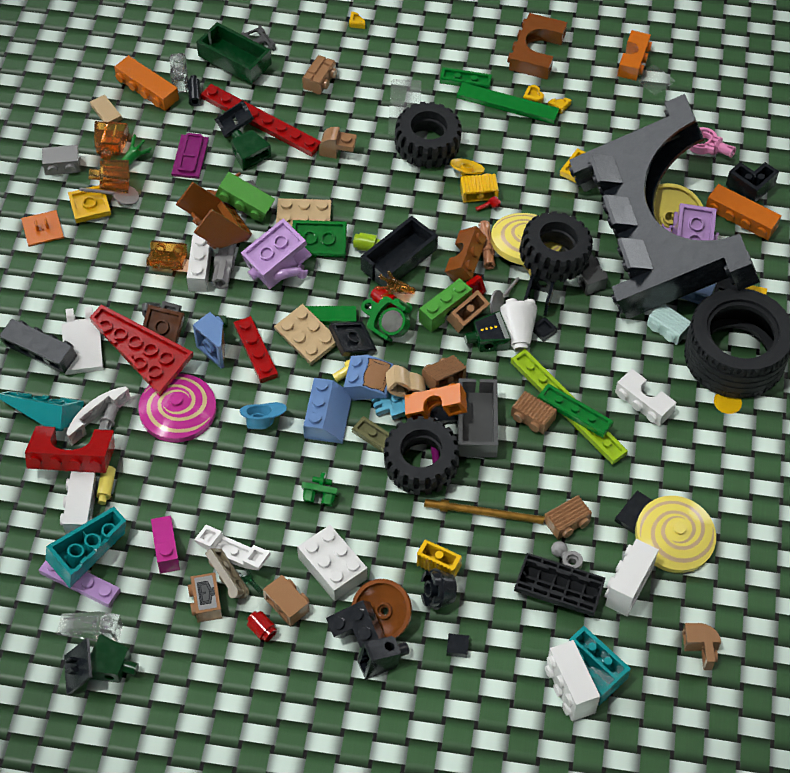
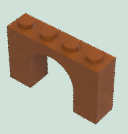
(536, 29)

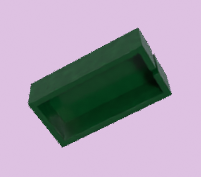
(234, 52)

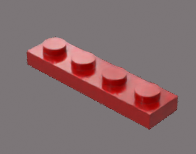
(255, 349)

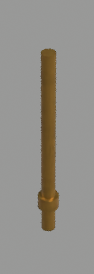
(445, 505)

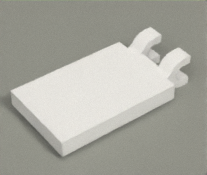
(86, 342)

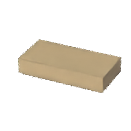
(105, 109)

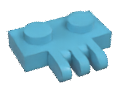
(391, 404)

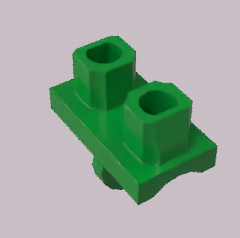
(311, 489)

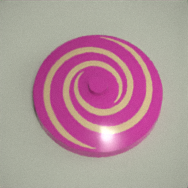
(180, 412)

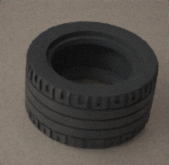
(745, 311)

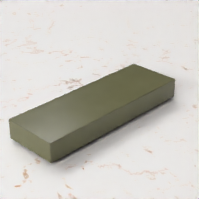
(371, 433)

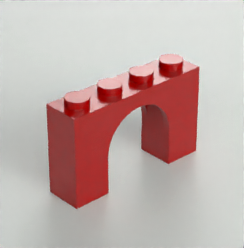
(91, 458)

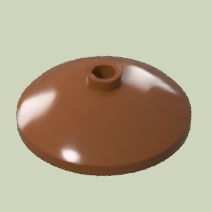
(388, 594)

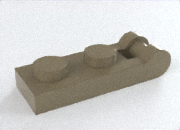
(227, 573)

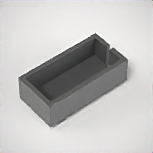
(480, 424)

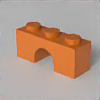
(636, 50)
(450, 397)

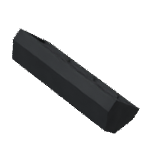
(560, 584)

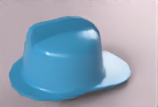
(262, 415)

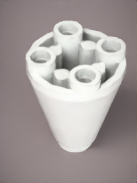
(520, 321)

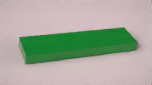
(576, 410)

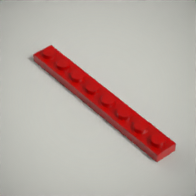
(264, 121)

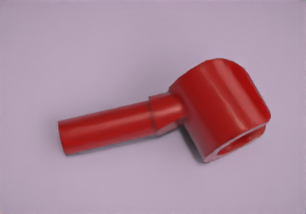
(493, 201)

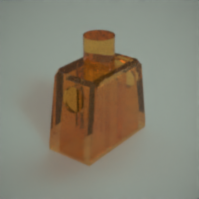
(110, 138)
(112, 175)

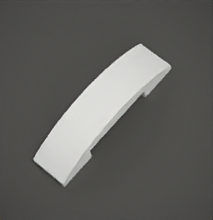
(93, 409)
(237, 553)

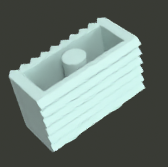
(668, 324)

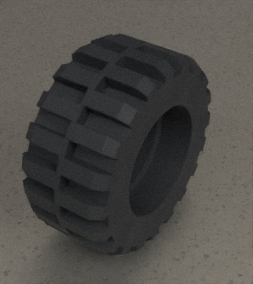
(428, 118)
(551, 263)
(415, 433)

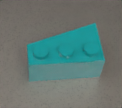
(602, 664)

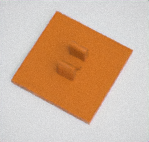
(42, 228)

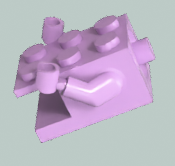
(694, 222)
(277, 255)

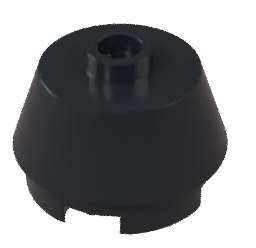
(439, 588)

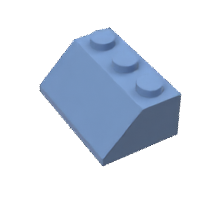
(327, 411)

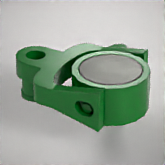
(392, 322)

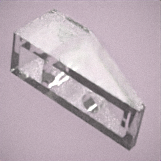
(90, 625)

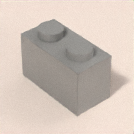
(61, 160)

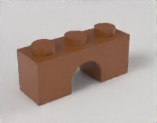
(470, 243)

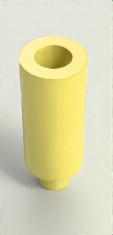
(105, 485)

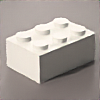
(332, 562)
(630, 577)
(572, 681)

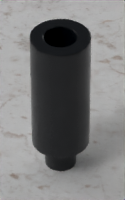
(194, 91)

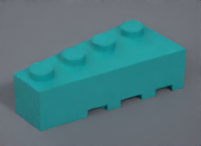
(83, 547)

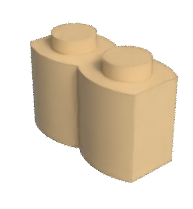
(402, 382)

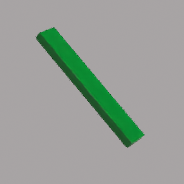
(507, 103)

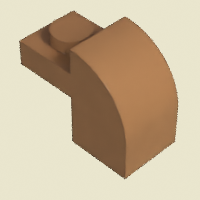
(334, 140)
(704, 639)

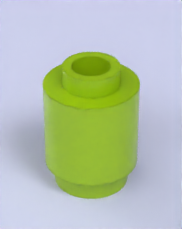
(365, 241)

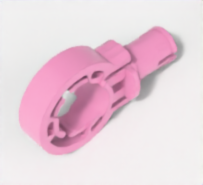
(714, 145)

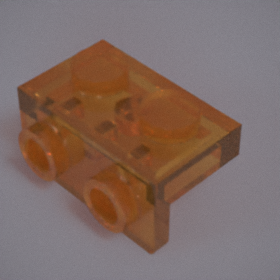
(167, 255)

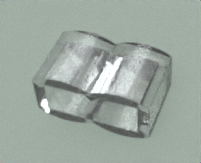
(179, 71)

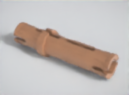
(487, 251)

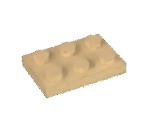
(303, 210)
(306, 334)

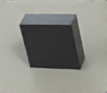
(544, 329)
(457, 645)

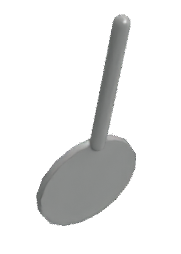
(123, 198)
(497, 297)

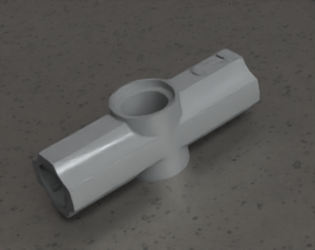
(223, 265)

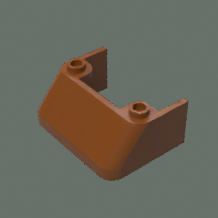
(216, 219)

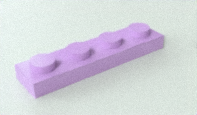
(87, 585)

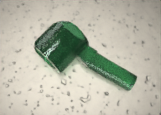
(249, 579)

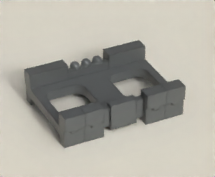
(263, 37)

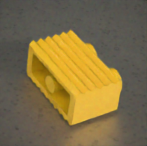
(478, 187)
(434, 556)

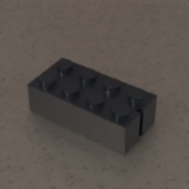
(399, 251)

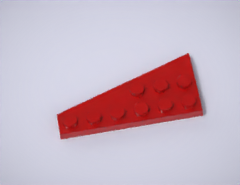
(148, 352)

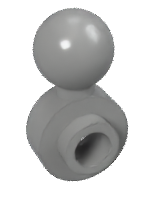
(559, 549)

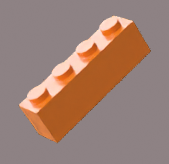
(146, 83)
(743, 212)

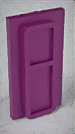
(190, 156)

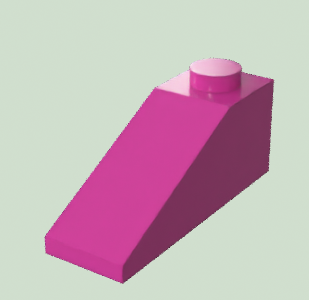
(165, 544)

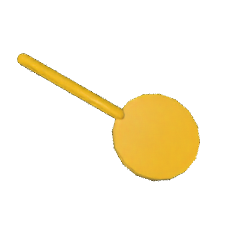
(727, 404)

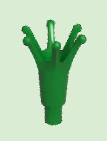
(133, 152)

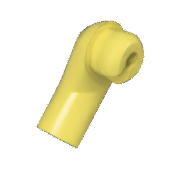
(341, 374)

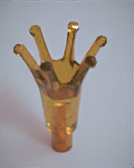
(395, 286)

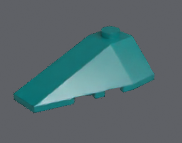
(44, 410)

